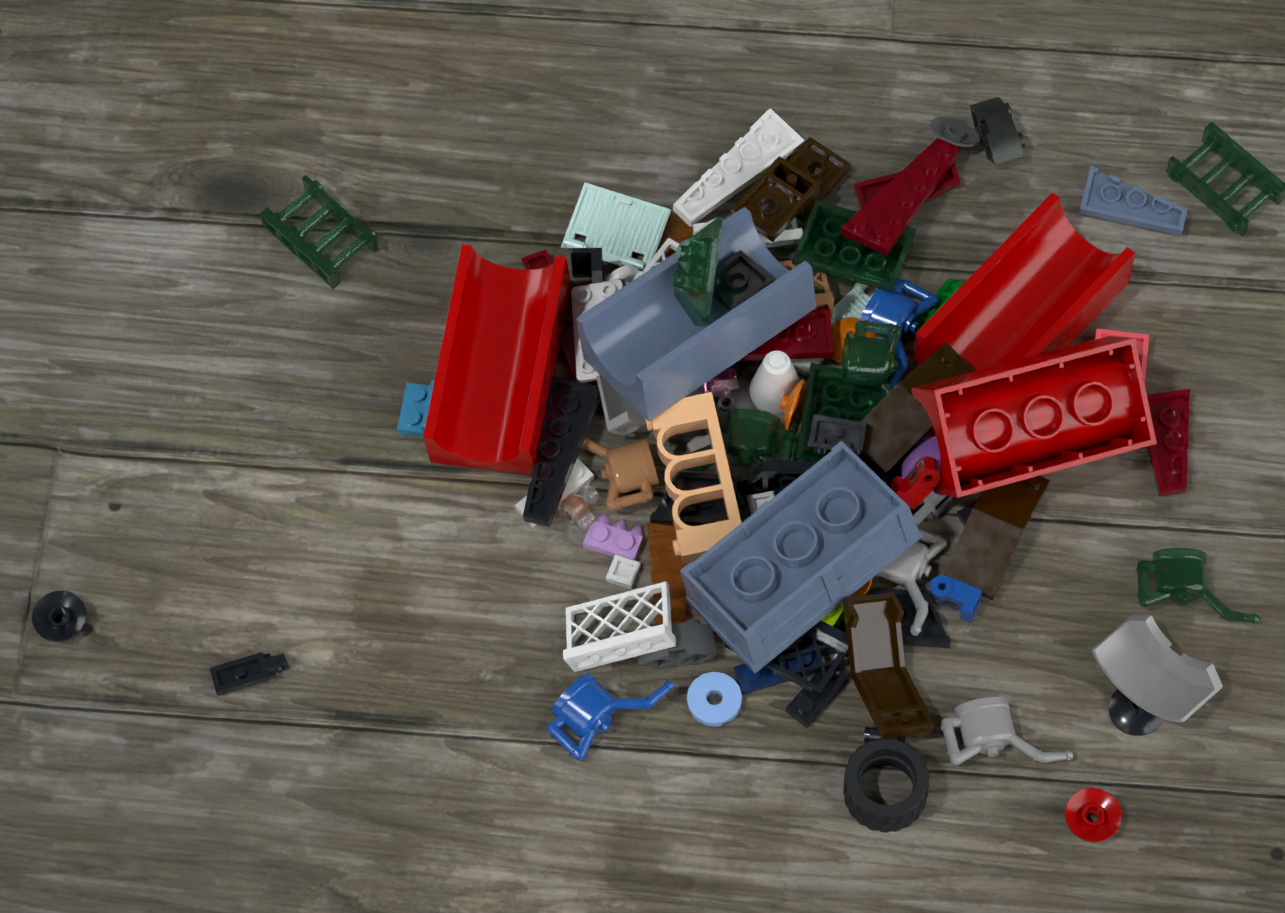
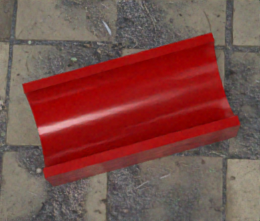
(1028, 294)
(496, 364)
(1038, 415)

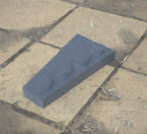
(1118, 202)

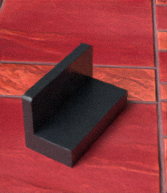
(587, 263)

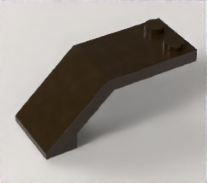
(902, 420)
(994, 534)
(880, 668)

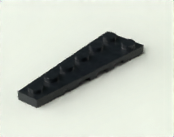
(564, 429)

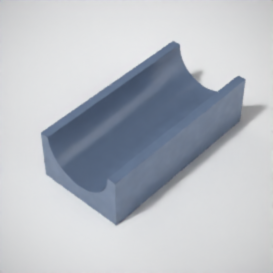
(655, 351)

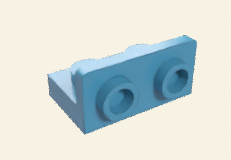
(415, 409)

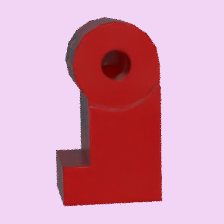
(918, 482)

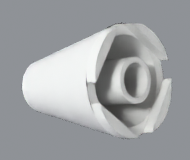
(772, 380)

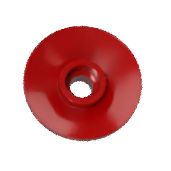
(1097, 803)

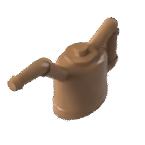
(627, 470)

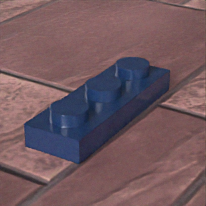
(765, 678)

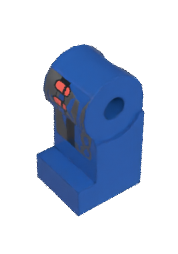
(956, 595)

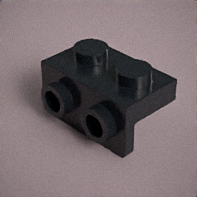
(829, 431)

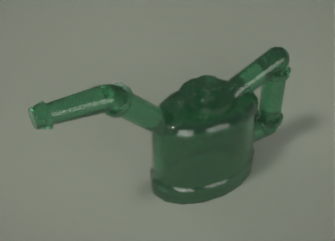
(868, 359)
(753, 437)
(1182, 578)

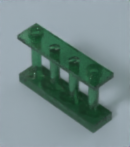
(1235, 157)
(311, 254)

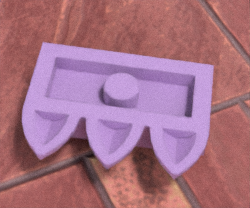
(614, 538)

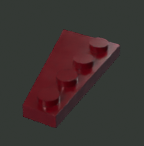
(1169, 455)

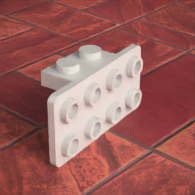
(582, 300)

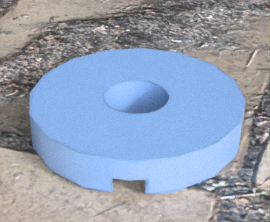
(710, 684)

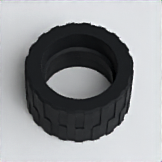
(886, 753)

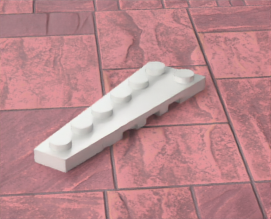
(739, 167)

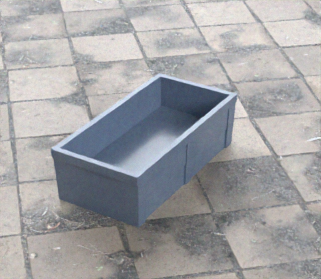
(799, 556)

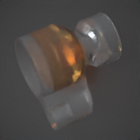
(575, 507)

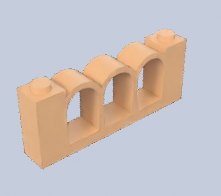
(686, 416)

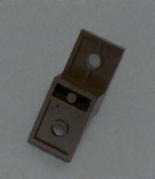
(792, 187)

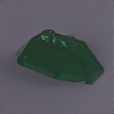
(697, 270)

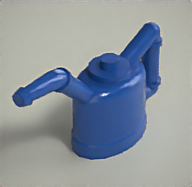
(901, 311)
(589, 709)

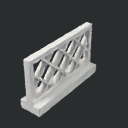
(619, 644)

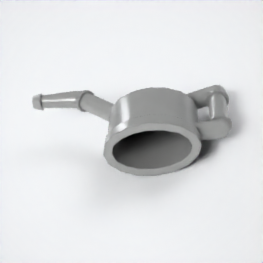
(911, 567)
(987, 729)

